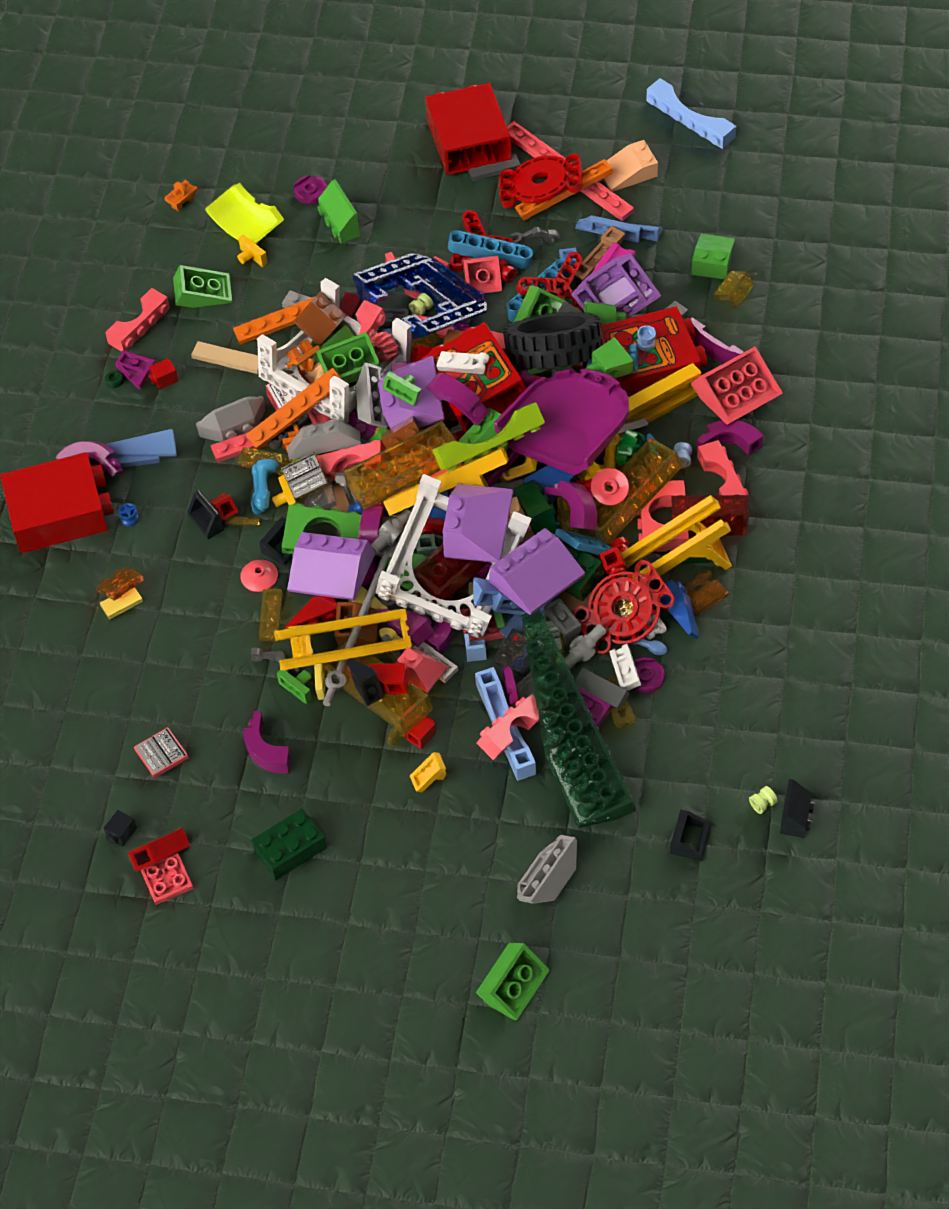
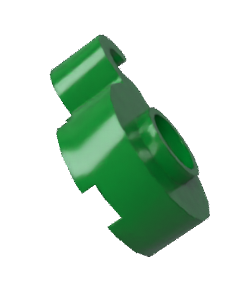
(628, 446)

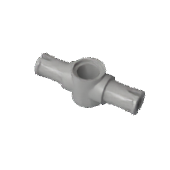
(391, 531)
(583, 646)

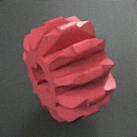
(384, 346)

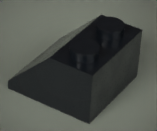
(796, 810)

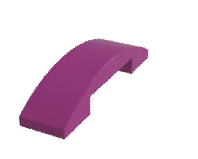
(712, 346)

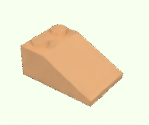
(631, 166)

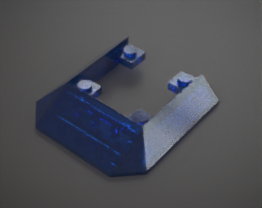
(450, 294)

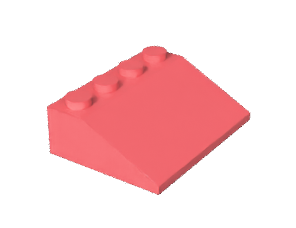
(737, 386)

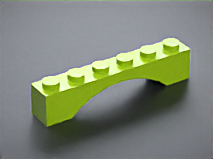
(522, 420)

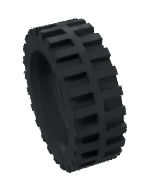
(552, 340)

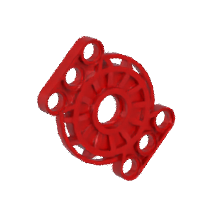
(548, 166)
(643, 601)

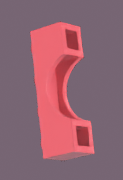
(370, 318)
(124, 334)
(344, 458)
(714, 459)
(498, 738)

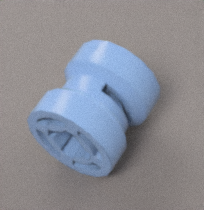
(646, 338)
(684, 451)

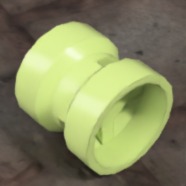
(420, 305)
(763, 800)

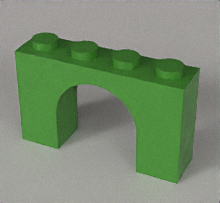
(301, 518)

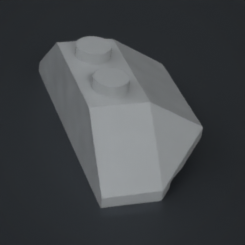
(368, 396)
(232, 419)
(323, 438)
(549, 871)

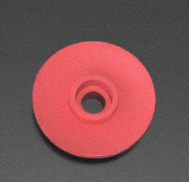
(612, 478)
(258, 581)

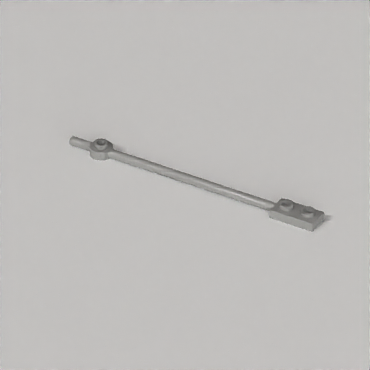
(337, 675)

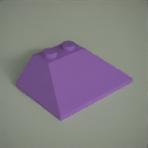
(619, 284)
(427, 409)
(476, 522)

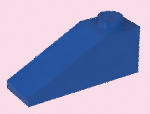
(682, 610)

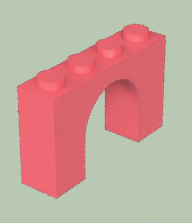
(661, 500)

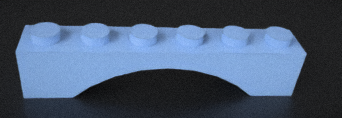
(714, 129)
(496, 705)

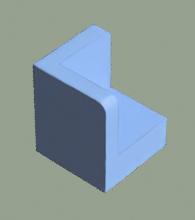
(475, 649)

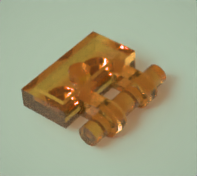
(119, 583)
(708, 595)

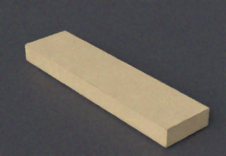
(226, 357)

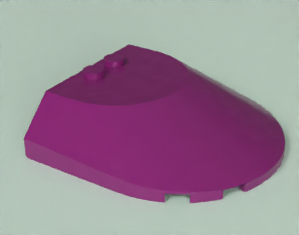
(579, 416)

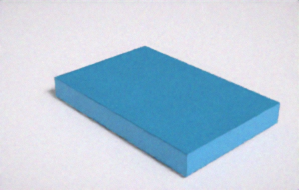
(582, 542)

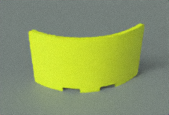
(240, 215)

